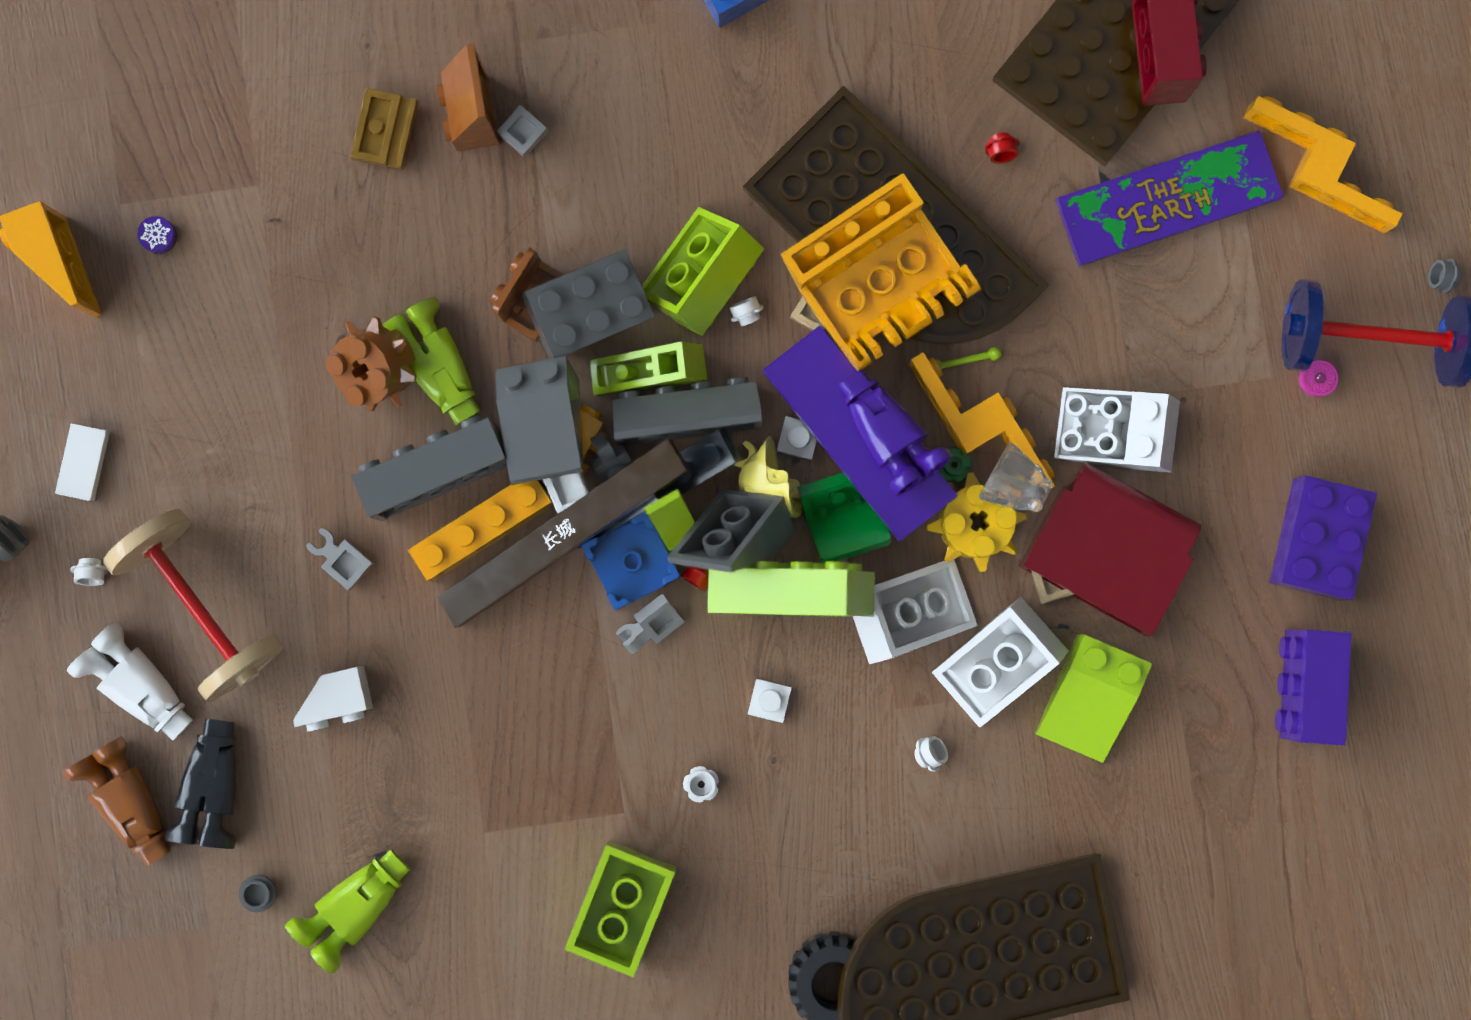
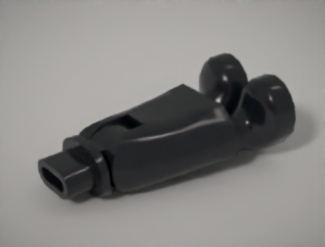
(207, 788)

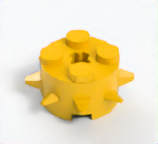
(978, 544)

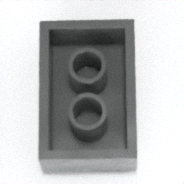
(587, 304)

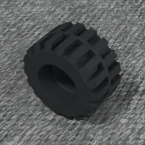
(804, 966)

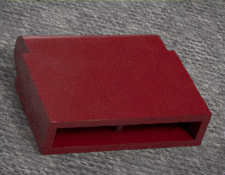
(1113, 549)

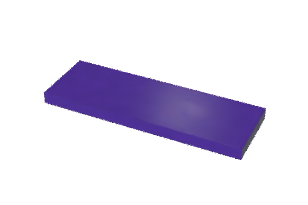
(809, 383)

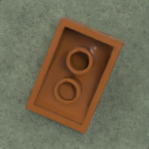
(468, 102)

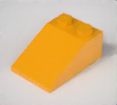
(47, 247)

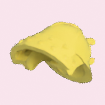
(762, 476)

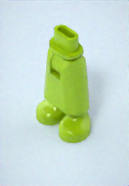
(437, 361)
(349, 909)

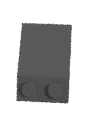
(540, 419)
(735, 532)

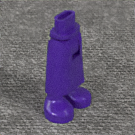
(890, 432)

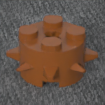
(371, 365)

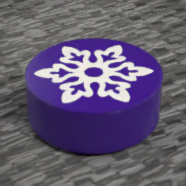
(157, 235)

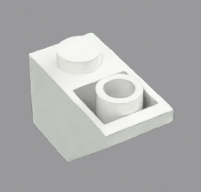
(333, 696)

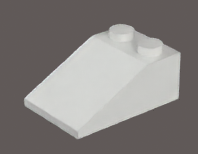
(915, 612)
(1001, 662)

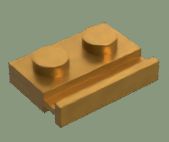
(384, 129)

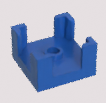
(631, 561)

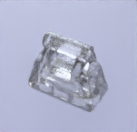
(1017, 482)

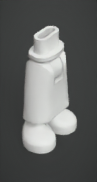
(133, 683)

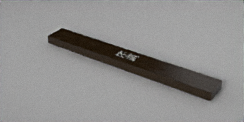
(564, 532)

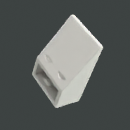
(1117, 428)

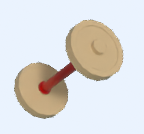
(148, 544)

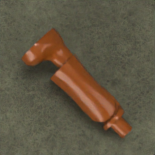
(122, 801)

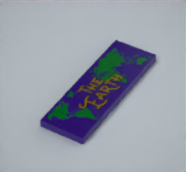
(1169, 198)

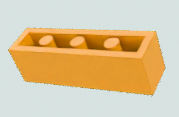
(480, 528)

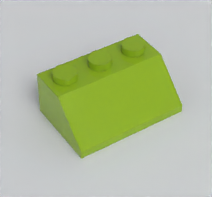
(701, 270)

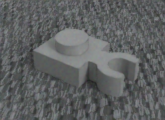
(343, 562)

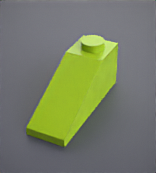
(649, 369)
(670, 518)

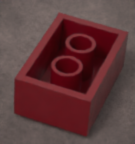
(1168, 50)

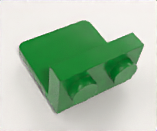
(841, 519)

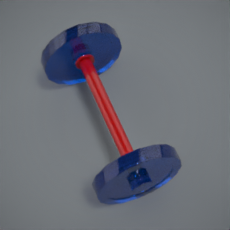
(1305, 324)

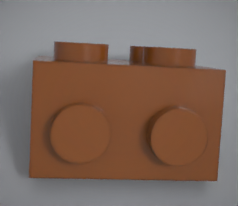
(508, 303)

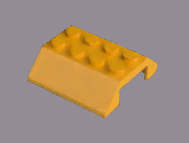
(877, 272)

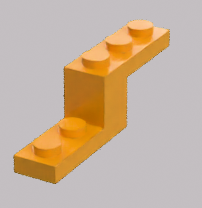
(1322, 163)
(979, 423)

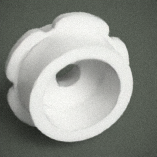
(746, 311)
(89, 572)
(931, 753)
(691, 781)

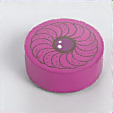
(1319, 379)

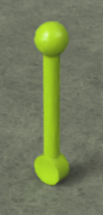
(993, 353)

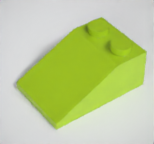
(1093, 697)

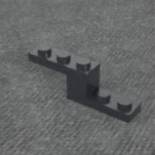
(705, 461)

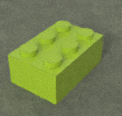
(620, 908)

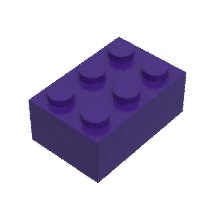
(1323, 538)
(1314, 686)

